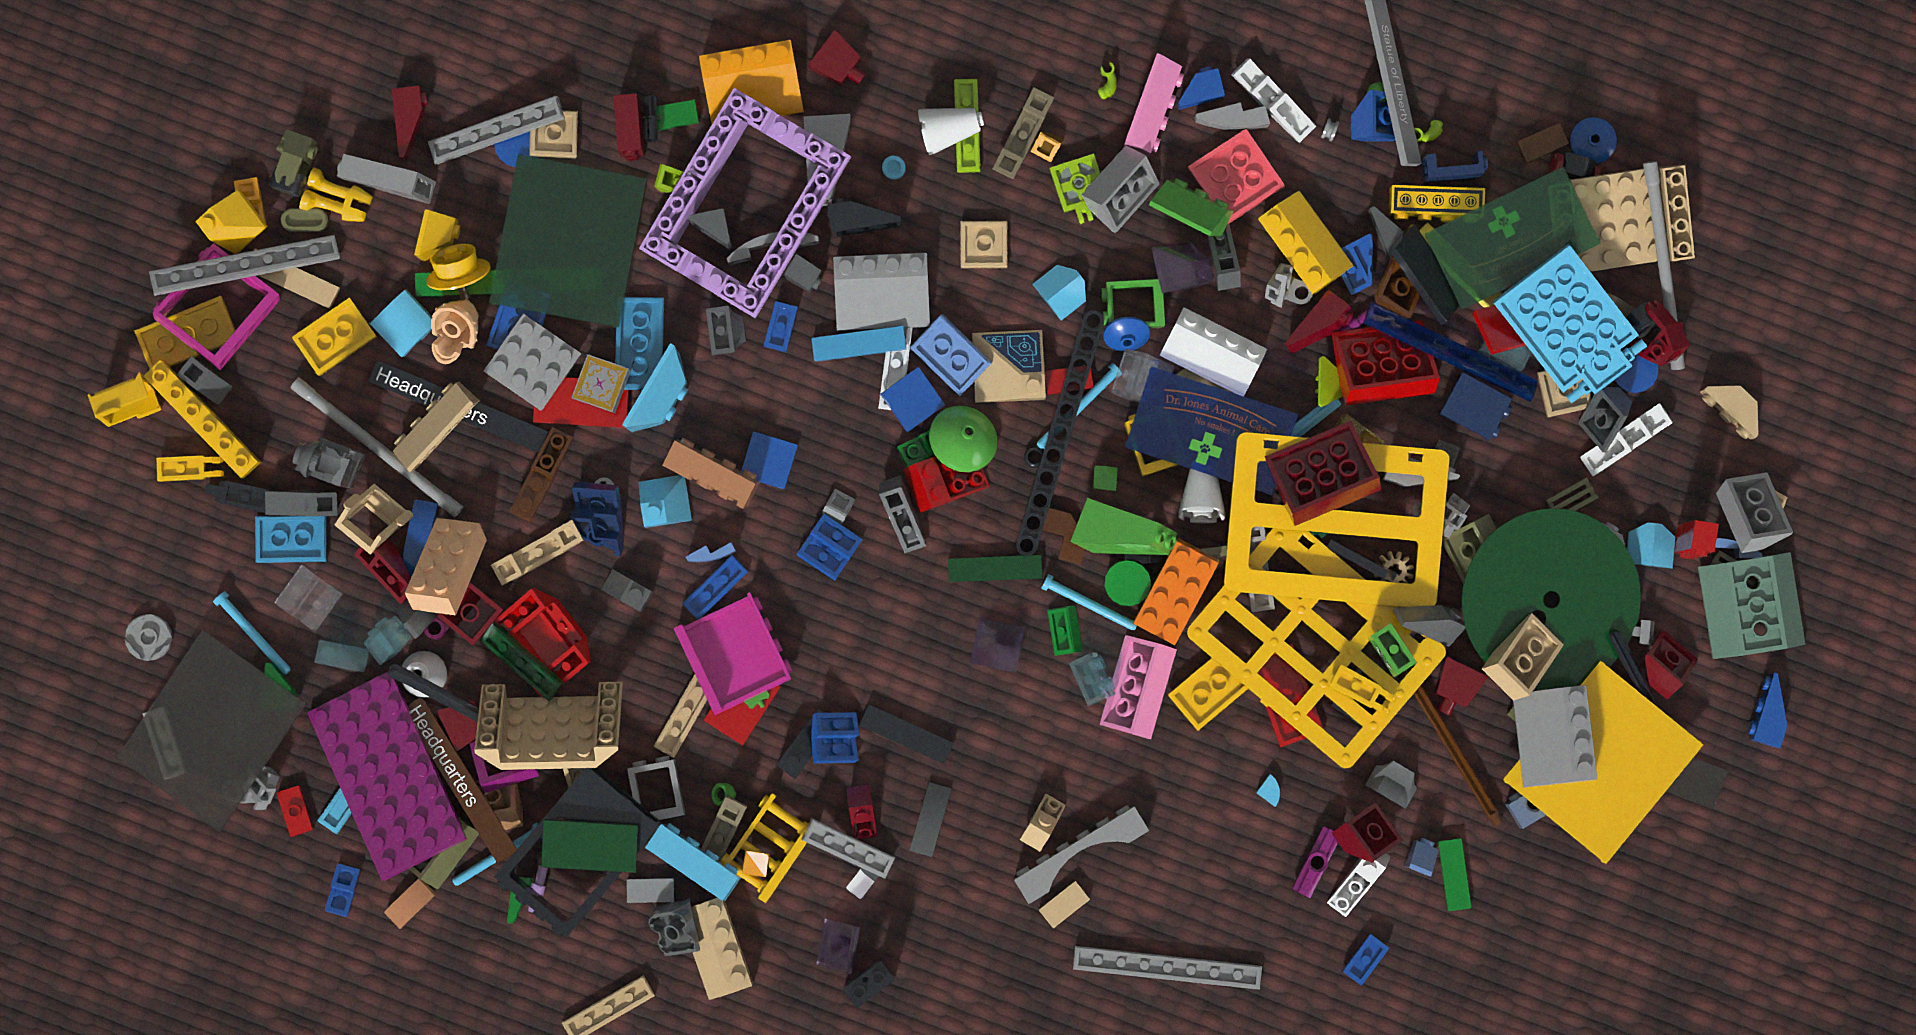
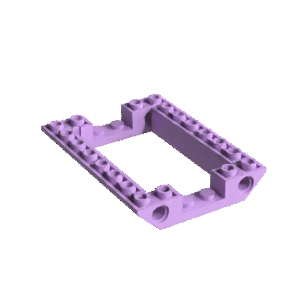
(700, 175)

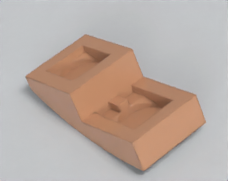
(409, 903)

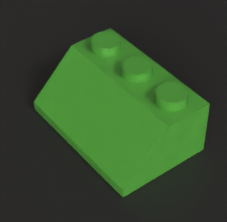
(1192, 207)

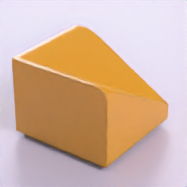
(755, 863)

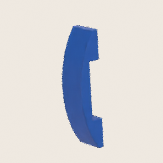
(418, 532)

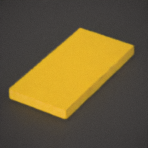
(206, 323)

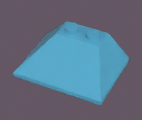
(659, 394)

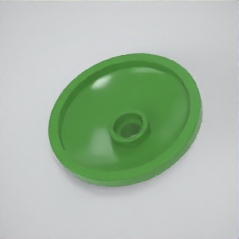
(957, 448)

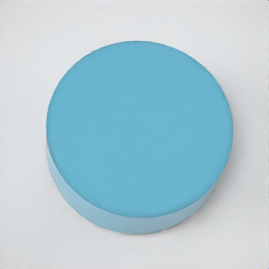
(893, 167)

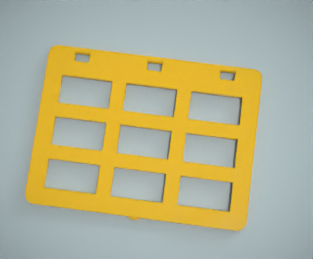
(1319, 562)

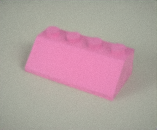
(1153, 105)
(1139, 686)

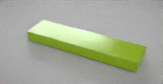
(967, 149)

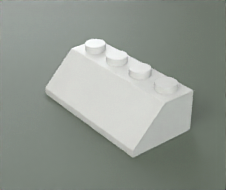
(1213, 352)

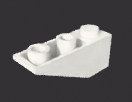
(1357, 883)

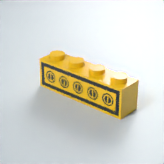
(1433, 202)

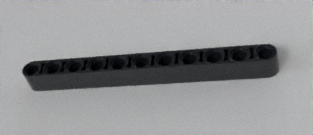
(1067, 423)

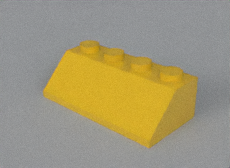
(1306, 242)

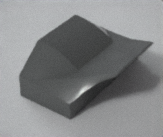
(725, 330)
(1393, 783)

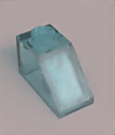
(341, 656)

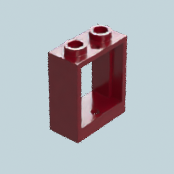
(629, 126)

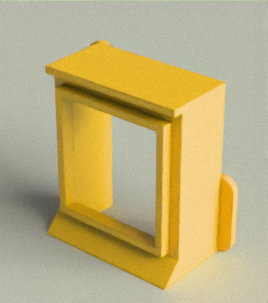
(125, 401)

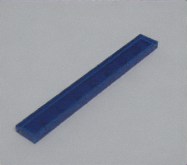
(1451, 351)

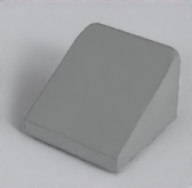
(838, 506)

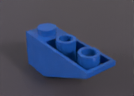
(1770, 720)

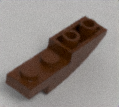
(542, 474)

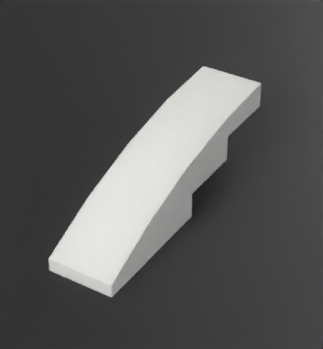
(1277, 103)
(1628, 439)

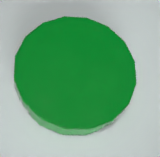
(1127, 582)

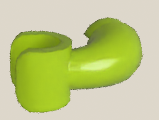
(1111, 85)
(1433, 133)

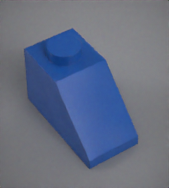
(1203, 88)

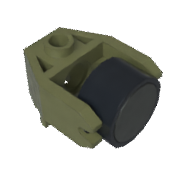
(294, 164)

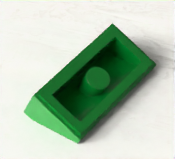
(1065, 630)

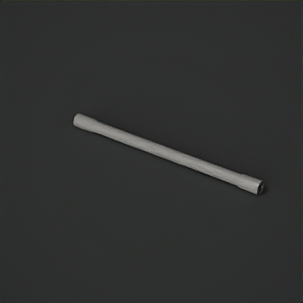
(1652, 181)
(374, 445)

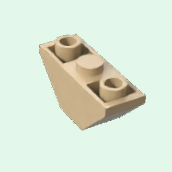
(1735, 407)

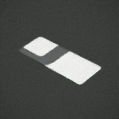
(861, 882)

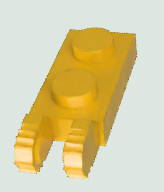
(186, 468)
(1361, 689)

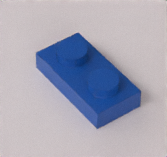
(780, 326)
(1365, 959)

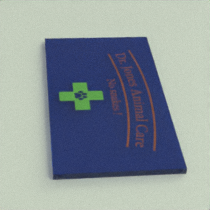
(1201, 425)

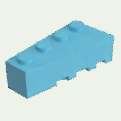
(693, 861)

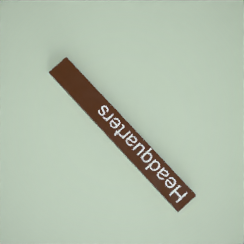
(461, 782)

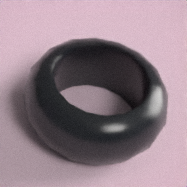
(1026, 456)

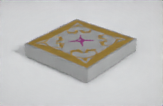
(601, 383)

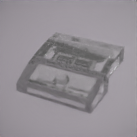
(308, 598)

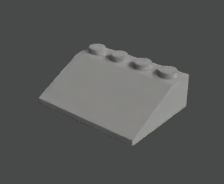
(881, 291)
(1555, 737)

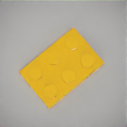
(334, 336)
(1206, 693)

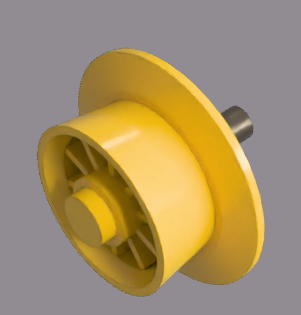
(456, 268)

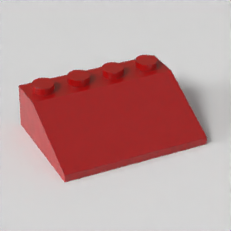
(1381, 367)

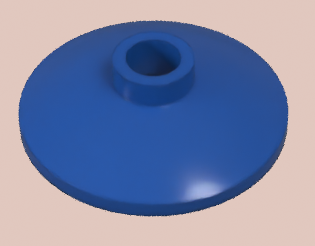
(1581, 139)
(1126, 333)

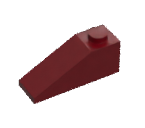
(408, 114)
(1326, 317)
(387, 568)

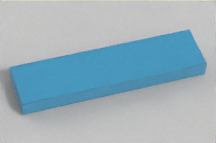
(859, 343)

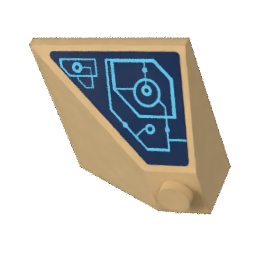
(1015, 366)

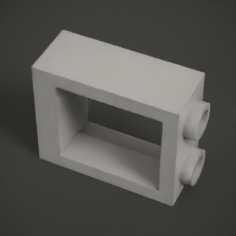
(660, 763)

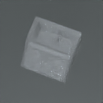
(1134, 374)

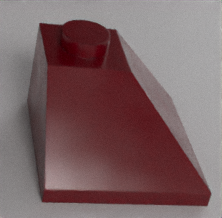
(1668, 665)

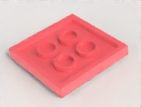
(1237, 174)

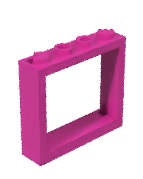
(269, 301)

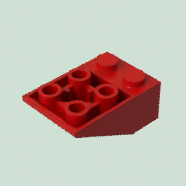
(937, 484)

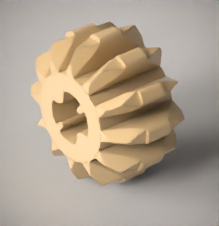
(1400, 566)

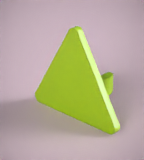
(1328, 382)

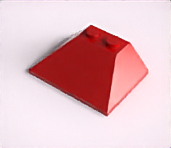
(548, 633)

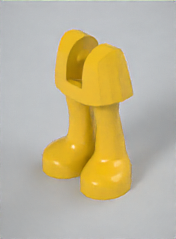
(317, 182)

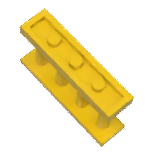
(791, 848)

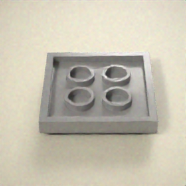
(532, 362)

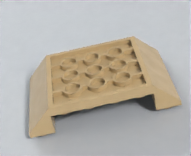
(1623, 219)
(548, 733)

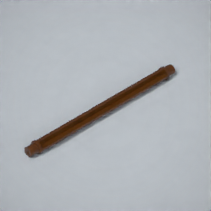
(1456, 754)

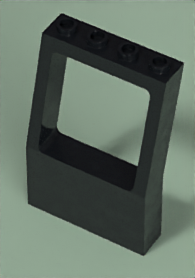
(589, 799)

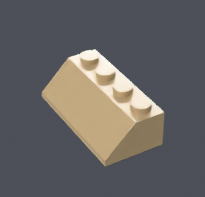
(435, 426)
(720, 954)

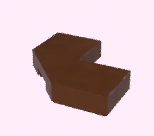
(1064, 525)

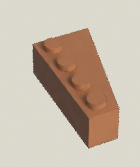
(711, 472)

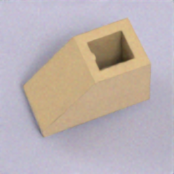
(1042, 822)

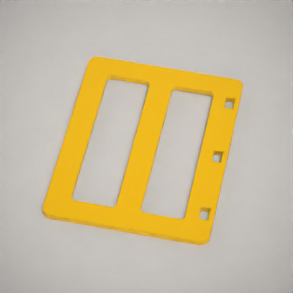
(1425, 529)

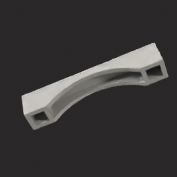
(1122, 828)

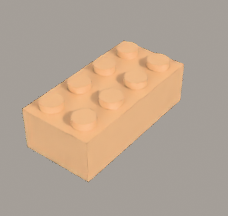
(445, 566)

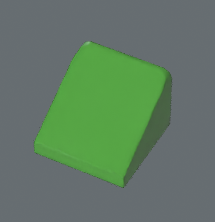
(1105, 478)

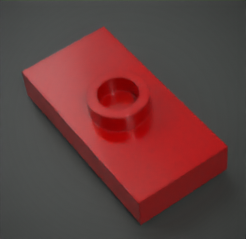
(1055, 378)
(295, 811)

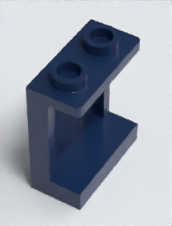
(1432, 174)
(1476, 406)

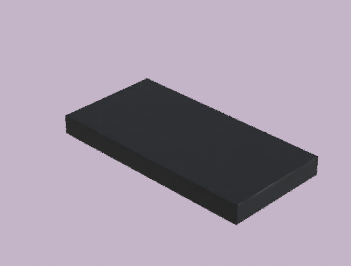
(1425, 273)

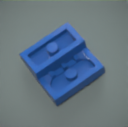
(829, 547)
(834, 737)

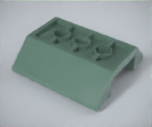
(1735, 608)

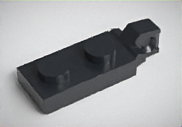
(238, 495)

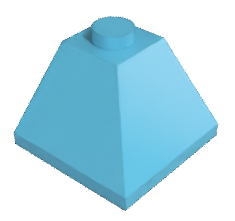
(664, 501)

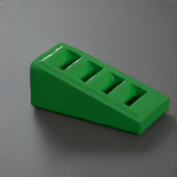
(514, 906)

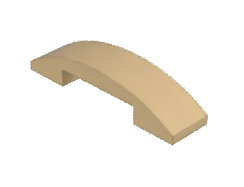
(537, 553)

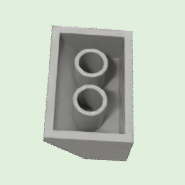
(1121, 188)
(1753, 512)

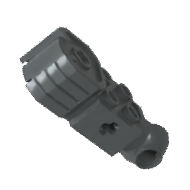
(329, 462)

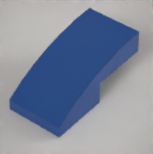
(342, 890)

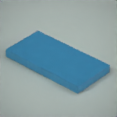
(640, 338)

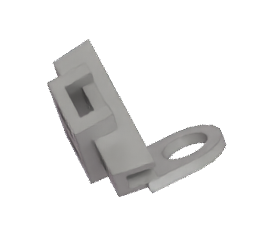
(1283, 287)
(1453, 516)
(263, 792)

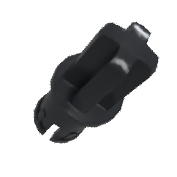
(650, 118)

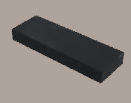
(1362, 560)

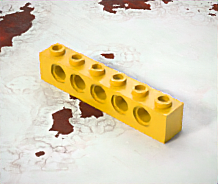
(202, 419)

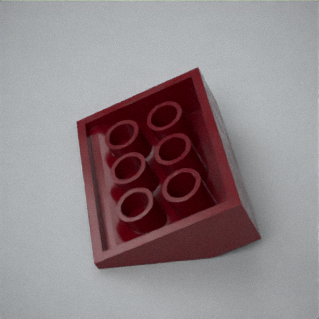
(1323, 473)

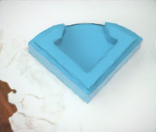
(1270, 790)

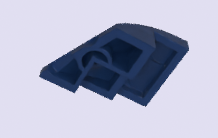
(599, 515)

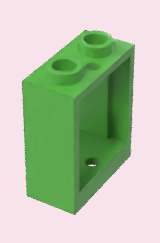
(1158, 301)

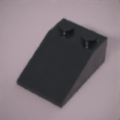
(854, 218)

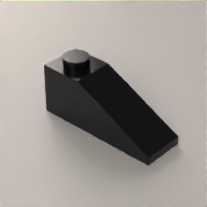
(799, 751)

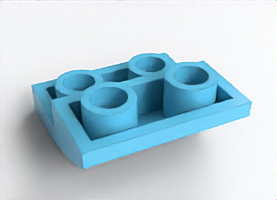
(403, 323)

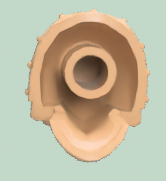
(456, 329)

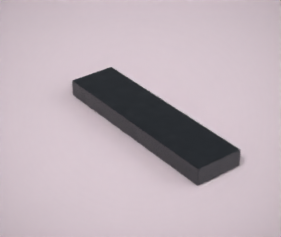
(906, 734)

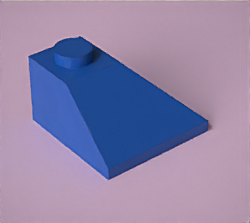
(1372, 119)

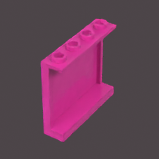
(734, 654)

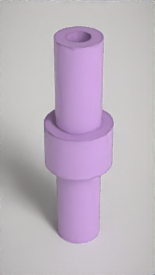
(539, 886)

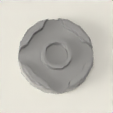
(148, 637)

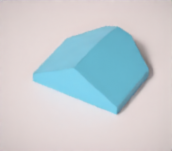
(1062, 290)
(1651, 545)

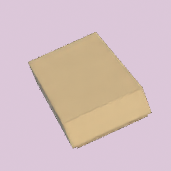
(1064, 904)

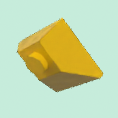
(232, 223)
(435, 234)

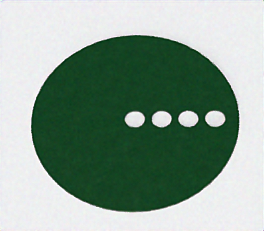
(1558, 554)

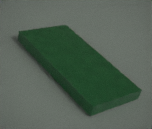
(589, 845)

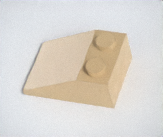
(1523, 658)

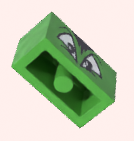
(1392, 650)

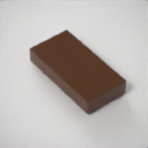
(1542, 143)

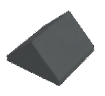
(714, 225)

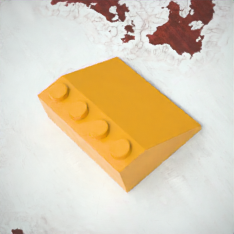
(759, 71)

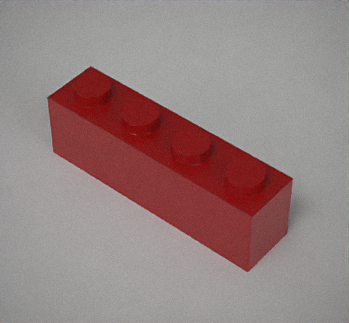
(1695, 539)

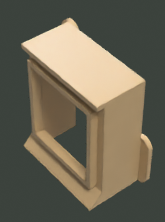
(380, 505)

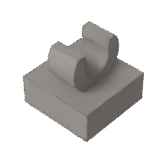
(1645, 632)

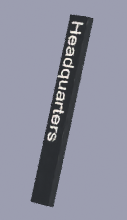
(479, 416)

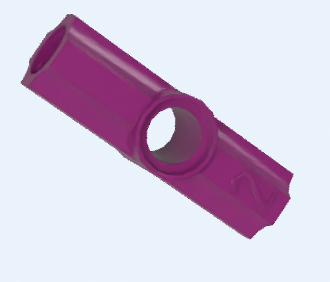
(1308, 876)

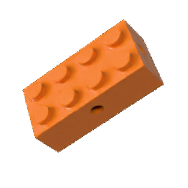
(1176, 591)

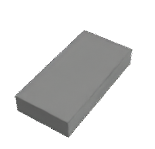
(650, 890)

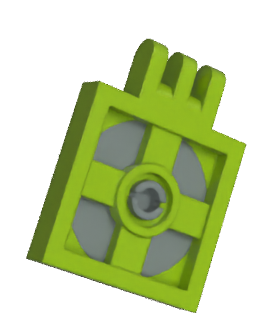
(1071, 182)

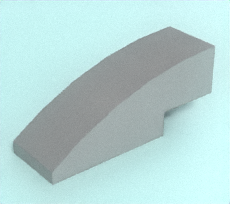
(1234, 118)

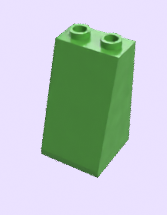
(1120, 532)

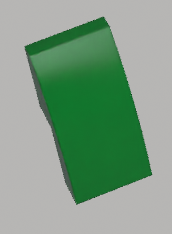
(915, 450)

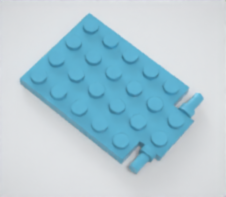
(1570, 324)

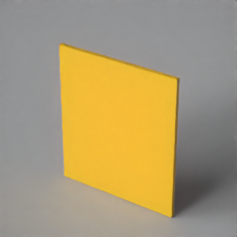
(1635, 759)

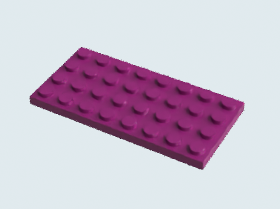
(387, 776)

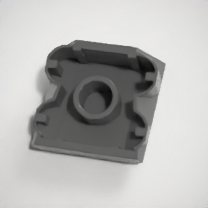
(675, 928)

